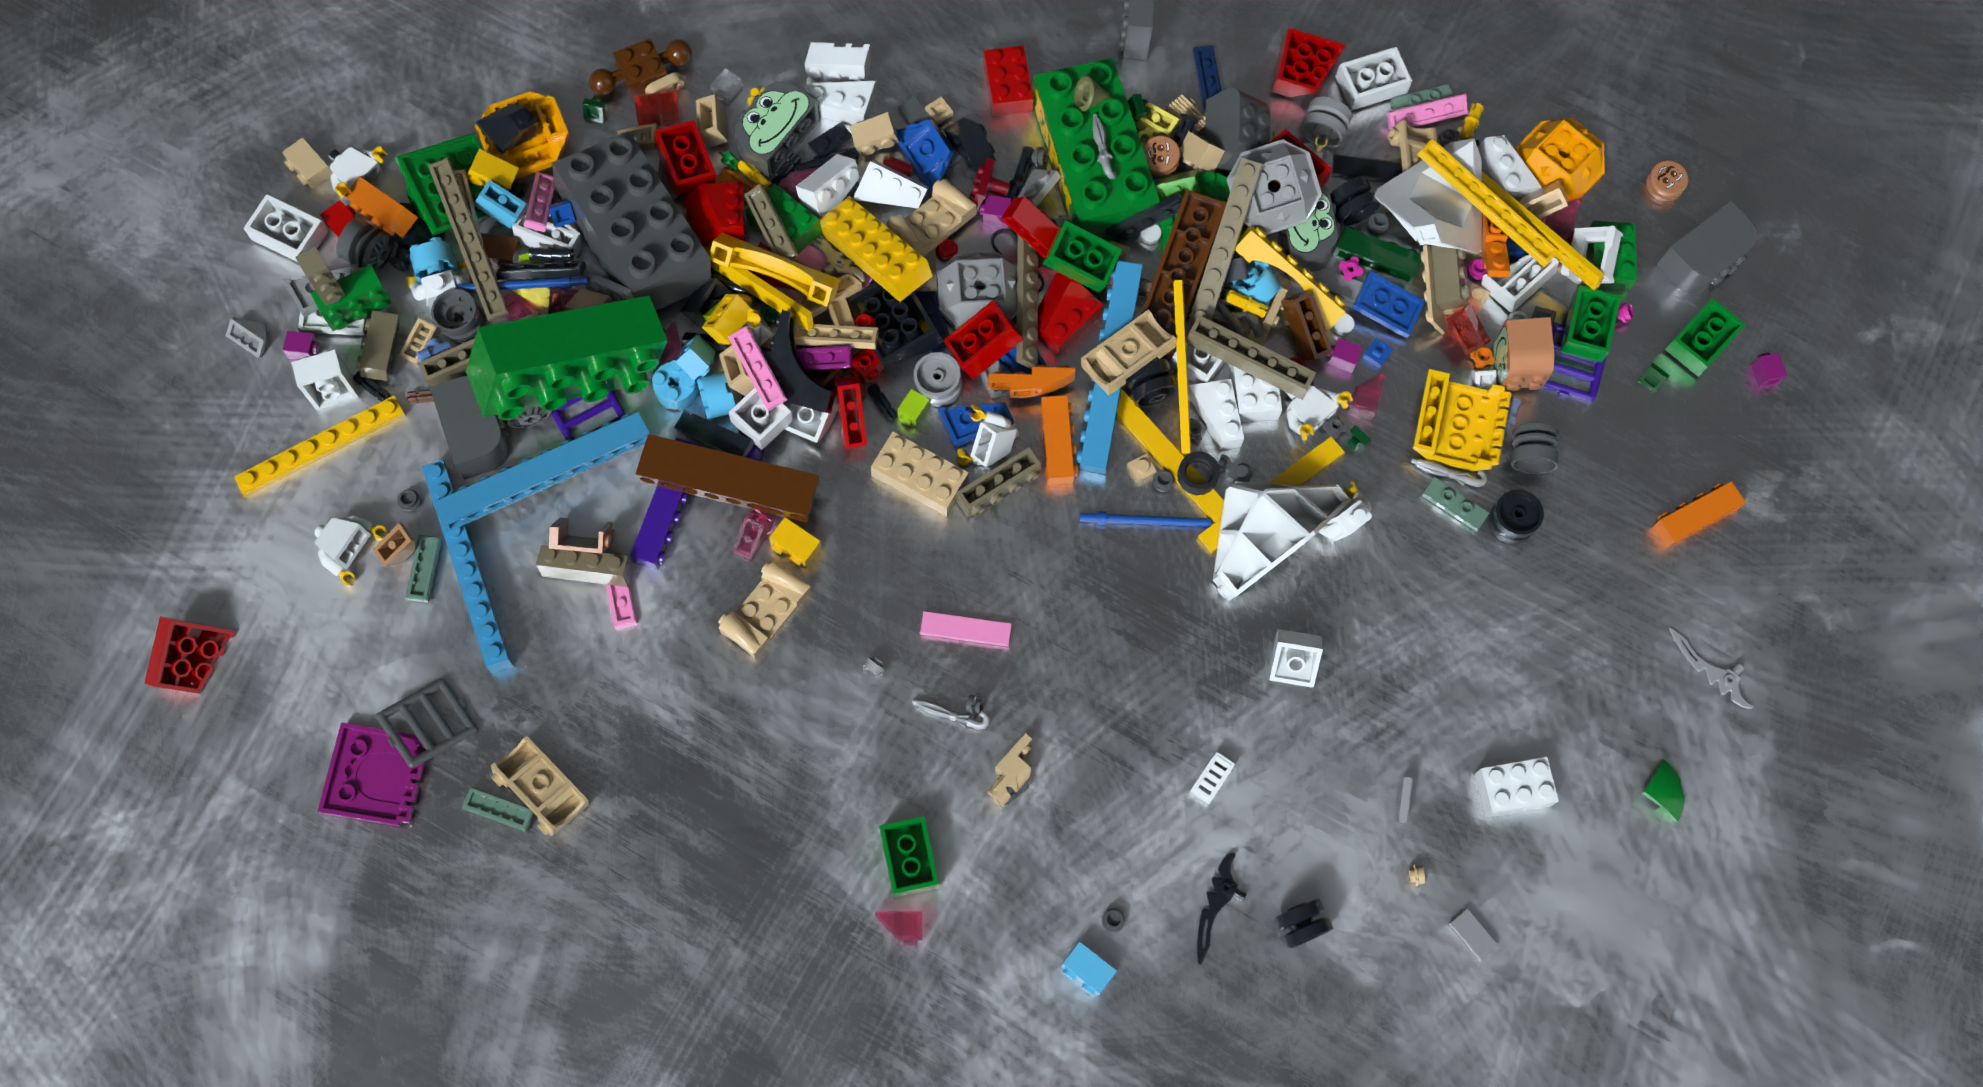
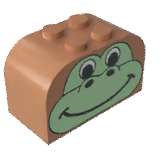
(1524, 353)

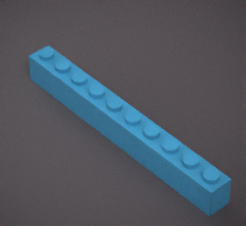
(1104, 407)
(541, 471)
(470, 576)

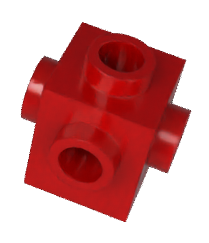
(866, 366)

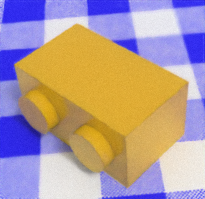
(487, 166)
(727, 318)
(794, 543)

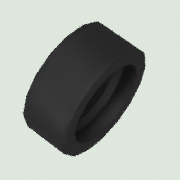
(1206, 459)

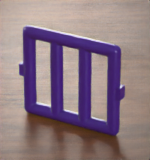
(1565, 390)
(612, 401)

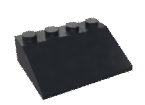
(902, 326)

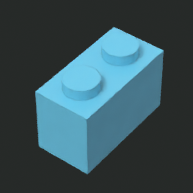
(499, 204)
(696, 357)
(1088, 969)

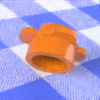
(1486, 353)

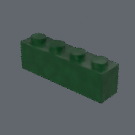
(1378, 255)

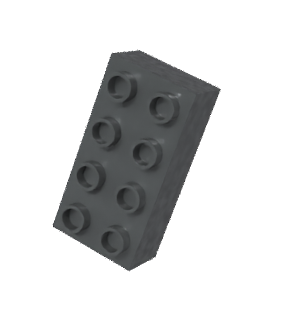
(632, 221)

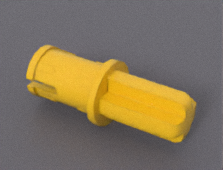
(1472, 121)
(754, 175)
(1246, 303)

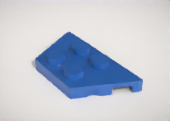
(926, 150)

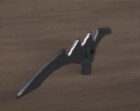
(1225, 889)

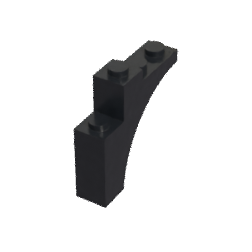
(786, 364)

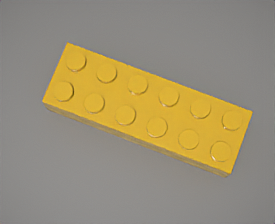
(875, 248)

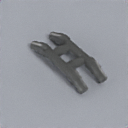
(1234, 317)

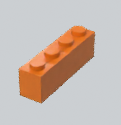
(380, 208)
(1057, 440)
(1699, 514)

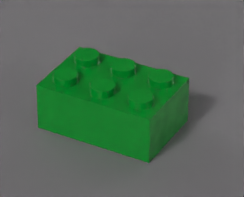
(798, 221)
(1082, 256)
(1626, 266)
(362, 295)
(1590, 324)
(1705, 337)
(909, 857)

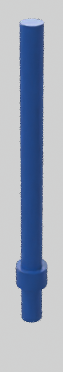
(564, 282)
(1102, 517)

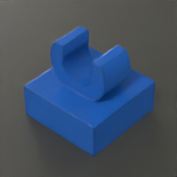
(561, 213)
(1377, 353)

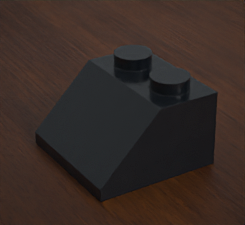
(417, 234)

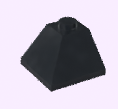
(509, 127)
(703, 300)

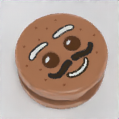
(1161, 155)
(1667, 180)

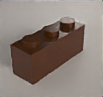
(1306, 326)

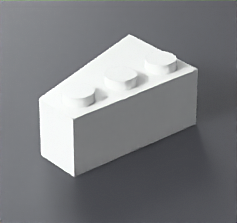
(838, 63)
(844, 100)
(1506, 167)
(828, 185)
(890, 187)
(559, 237)
(1523, 282)
(1219, 411)

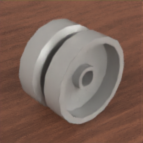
(1326, 119)
(938, 378)

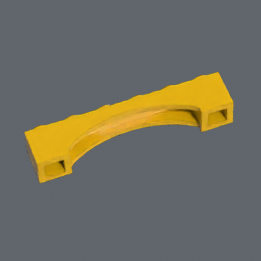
(1255, 246)
(737, 253)

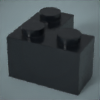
(971, 142)

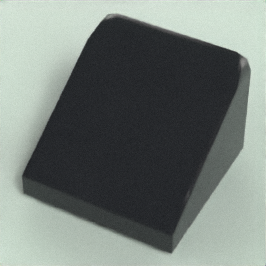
(1237, 270)

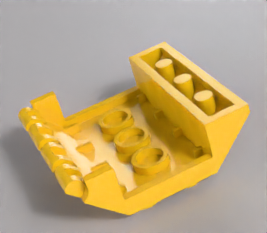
(1461, 423)

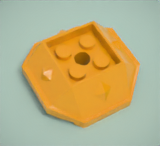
(1566, 137)
(544, 147)

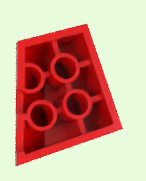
(1303, 62)
(717, 210)
(1065, 313)
(185, 654)

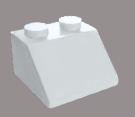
(810, 422)
(1295, 658)

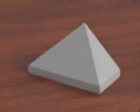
(248, 334)

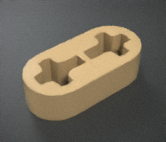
(669, 83)

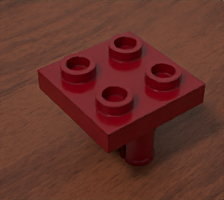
(985, 184)

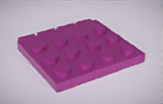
(370, 777)

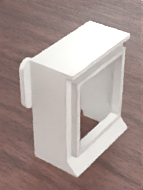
(1580, 241)

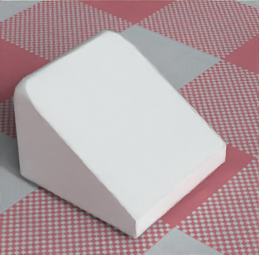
(1484, 378)

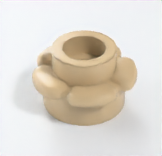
(1416, 875)

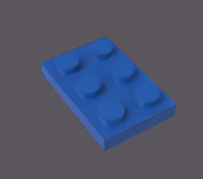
(1388, 304)

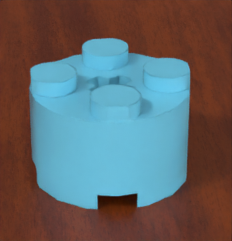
(432, 258)
(1260, 284)
(665, 387)
(716, 395)

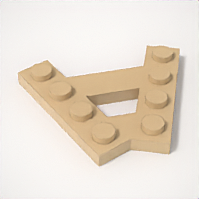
(844, 329)

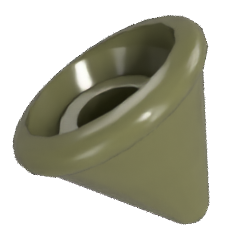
(1088, 93)

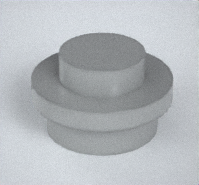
(874, 665)

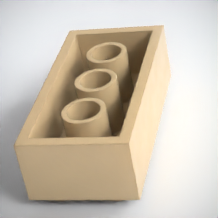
(919, 473)

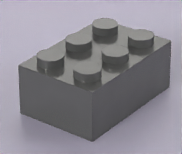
(1136, 28)

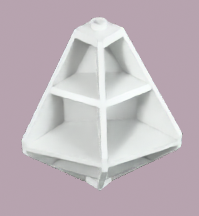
(1432, 207)
(1265, 526)

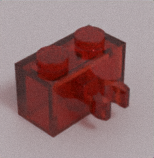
(657, 109)
(1466, 330)

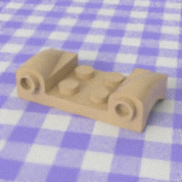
(1410, 141)
(935, 219)
(1127, 352)
(765, 609)
(539, 786)

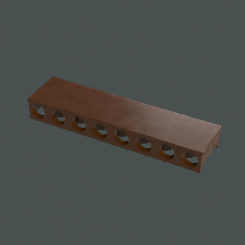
(1184, 258)
(727, 478)

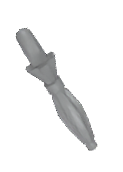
(1104, 156)
(1461, 477)
(963, 719)

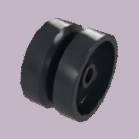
(1354, 201)
(1152, 384)
(1516, 516)
(1302, 921)

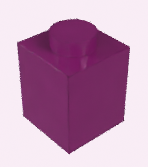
(994, 209)
(300, 345)
(1344, 355)
(1768, 369)

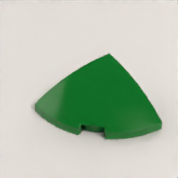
(1666, 791)

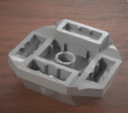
(1297, 192)
(963, 272)

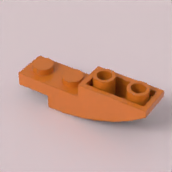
(1494, 249)
(1040, 382)

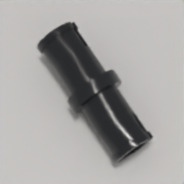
(551, 254)

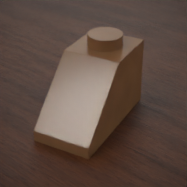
(395, 546)

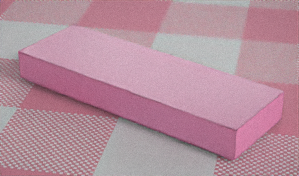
(621, 606)

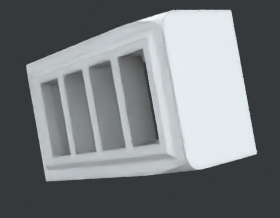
(1223, 762)

